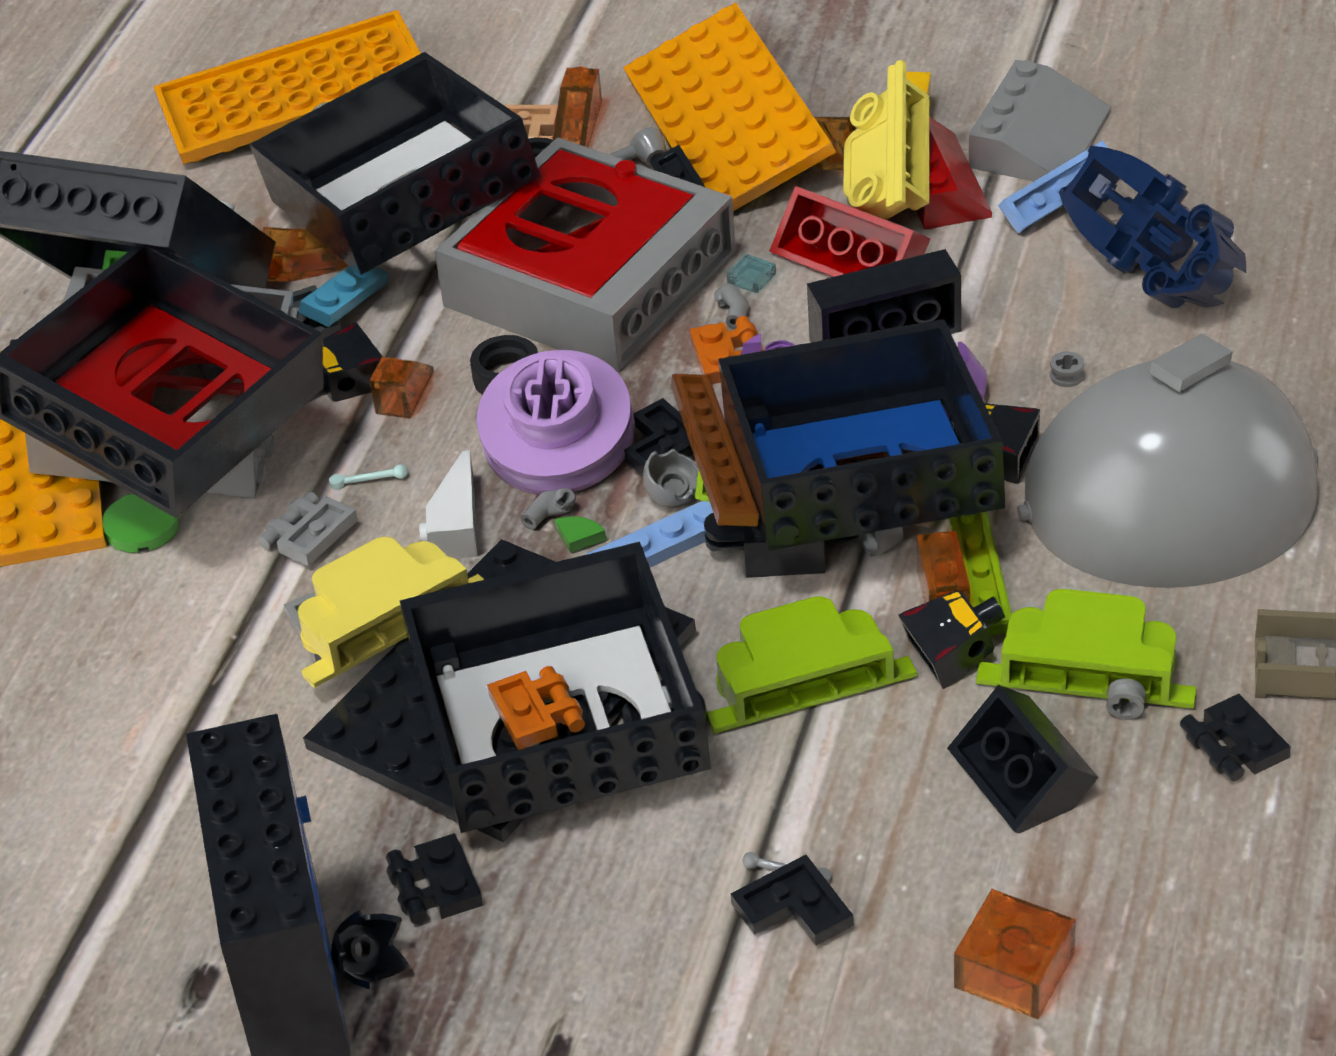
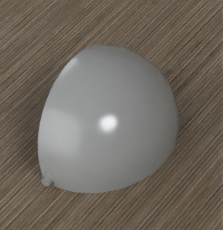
(1172, 481)

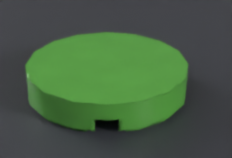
(137, 524)

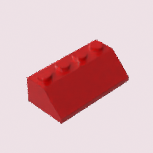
(953, 187)
(840, 237)

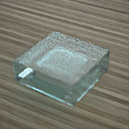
(751, 273)

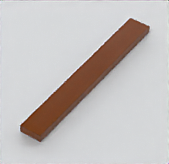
(714, 451)

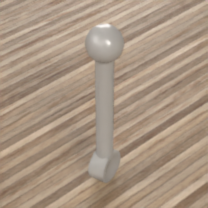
(752, 860)

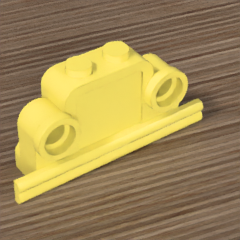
(890, 149)
(359, 604)

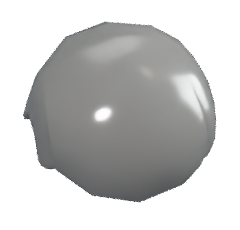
(670, 478)

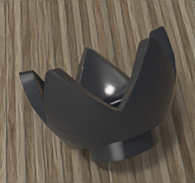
(378, 955)

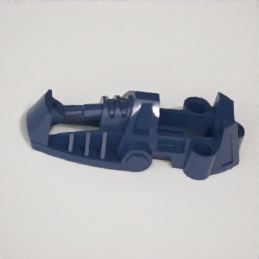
(1153, 229)

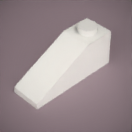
(453, 512)

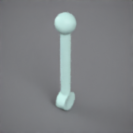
(337, 481)

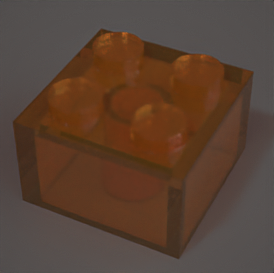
(1014, 953)

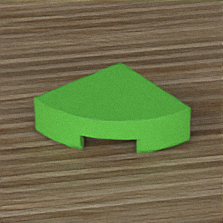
(579, 532)

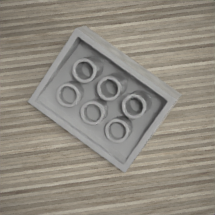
(1034, 123)

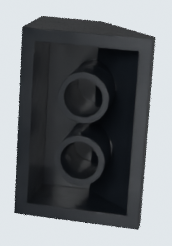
(1021, 760)

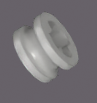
(1066, 369)
(1127, 689)

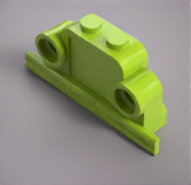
(1086, 645)
(800, 660)

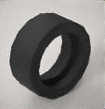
(497, 351)

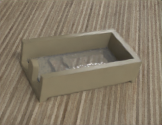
(1295, 654)

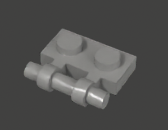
(308, 527)

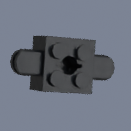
(765, 563)

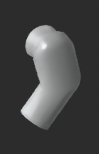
(732, 297)
(548, 504)

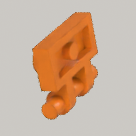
(716, 342)
(524, 712)

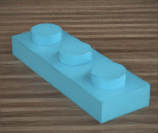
(341, 294)

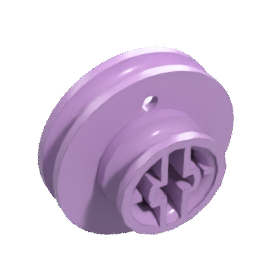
(555, 421)

